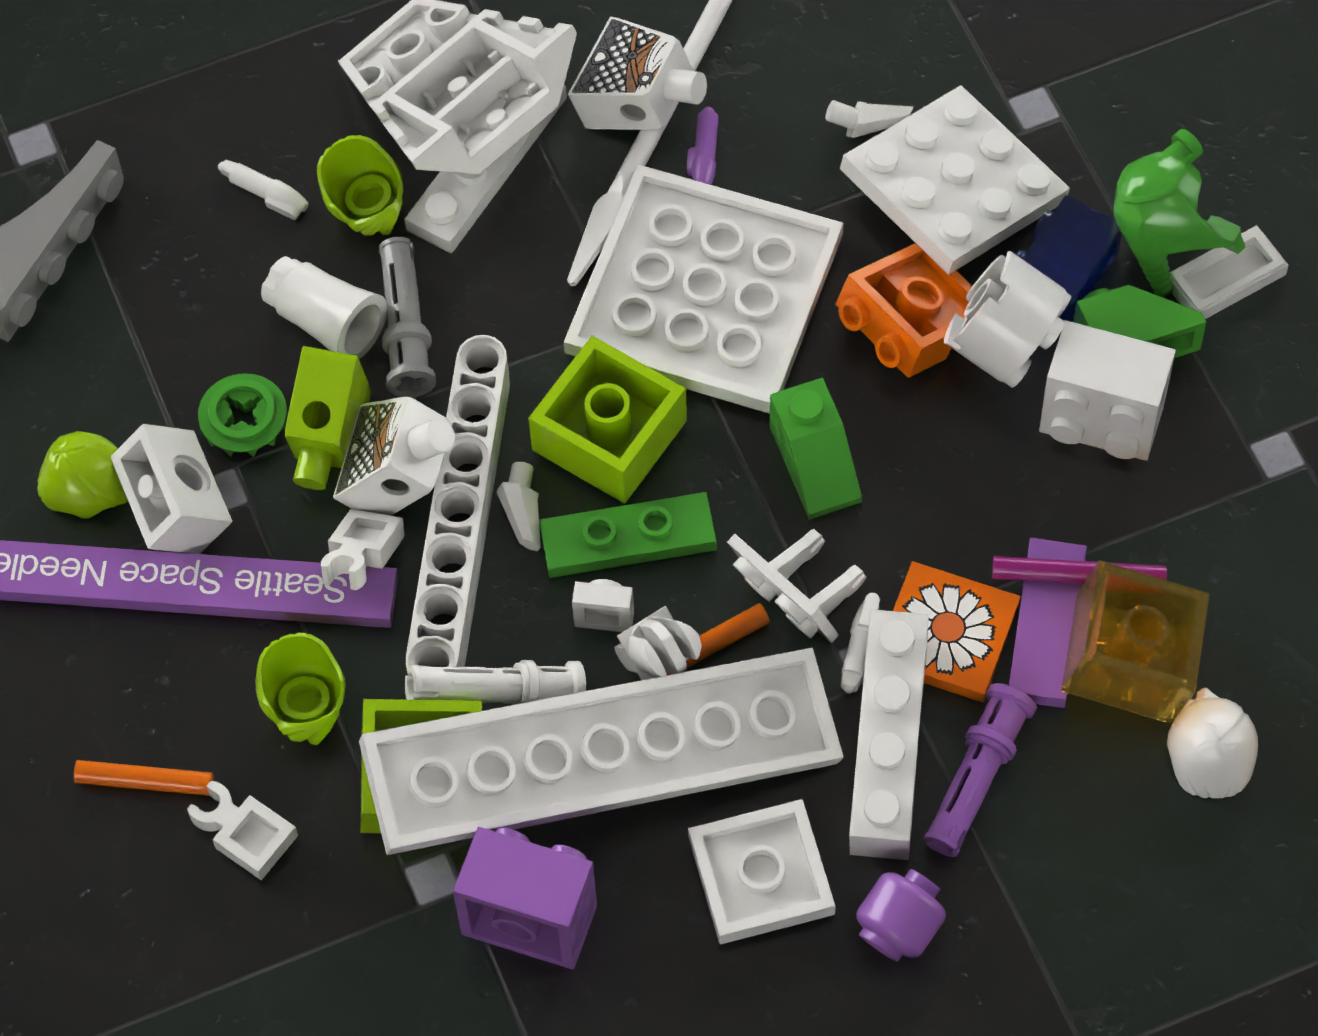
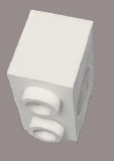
(171, 489)

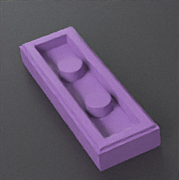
(1045, 628)

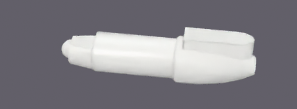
(277, 194)
(855, 657)

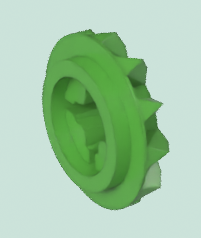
(242, 393)

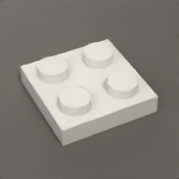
(761, 871)

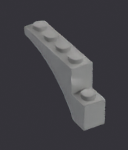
(46, 233)

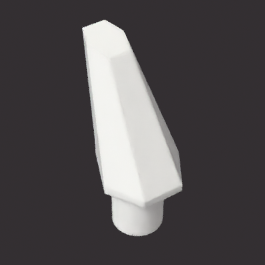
(865, 117)
(521, 505)

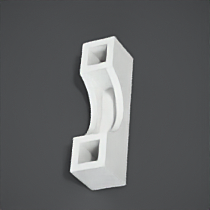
(888, 735)

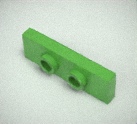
(628, 534)

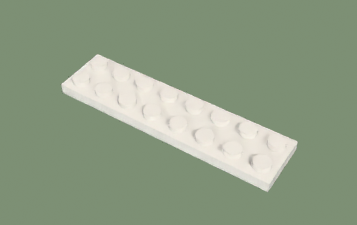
(599, 750)

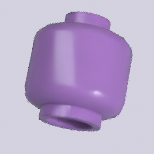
(901, 915)

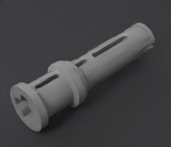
(406, 337)

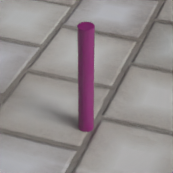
(1058, 570)

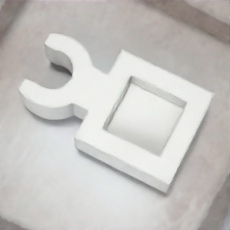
(361, 542)
(247, 834)

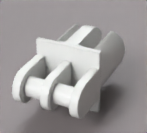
(658, 646)

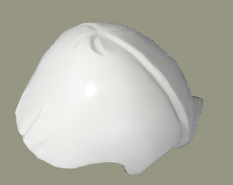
(1212, 746)

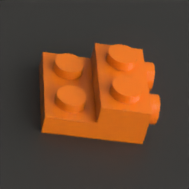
(904, 308)

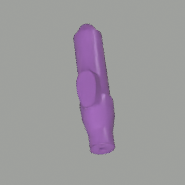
(701, 157)

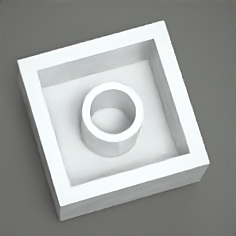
(1106, 391)

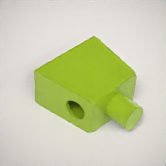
(323, 412)

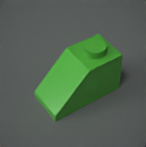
(1143, 317)
(814, 448)

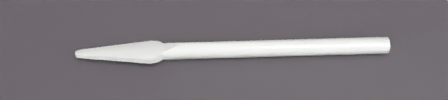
(608, 205)

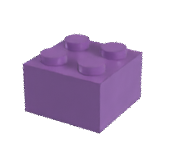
(526, 896)

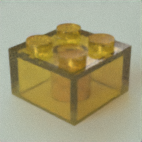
(1135, 642)

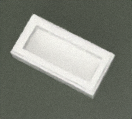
(1226, 277)

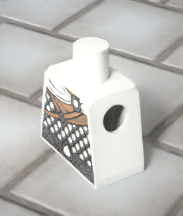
(634, 79)
(393, 455)

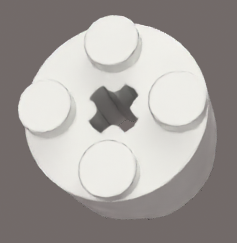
(1007, 318)

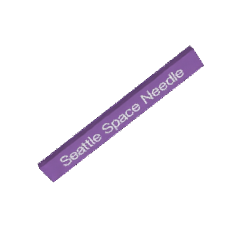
(192, 584)

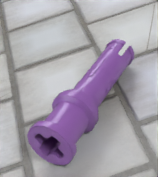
(988, 746)

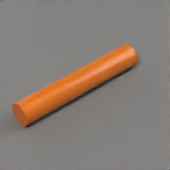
(730, 632)
(142, 777)

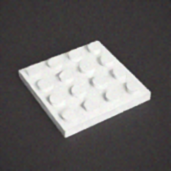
(707, 286)

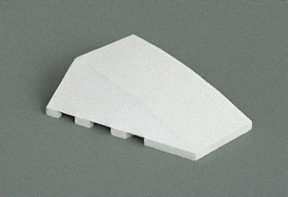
(460, 82)

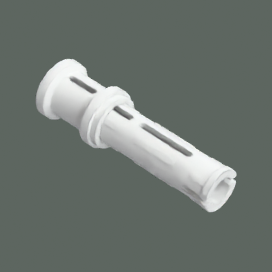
(495, 685)

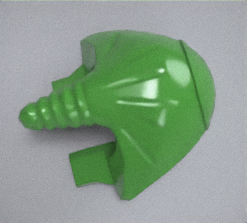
(1159, 210)

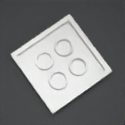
(954, 179)

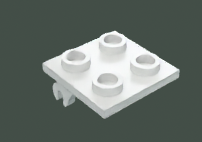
(771, 580)

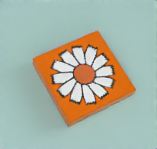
(964, 627)

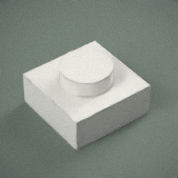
(603, 605)

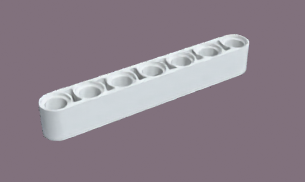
(460, 493)

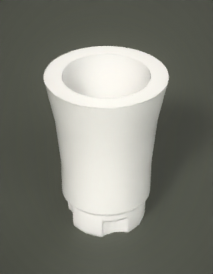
(325, 306)

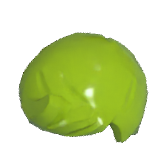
(361, 184)
(80, 476)
(300, 687)

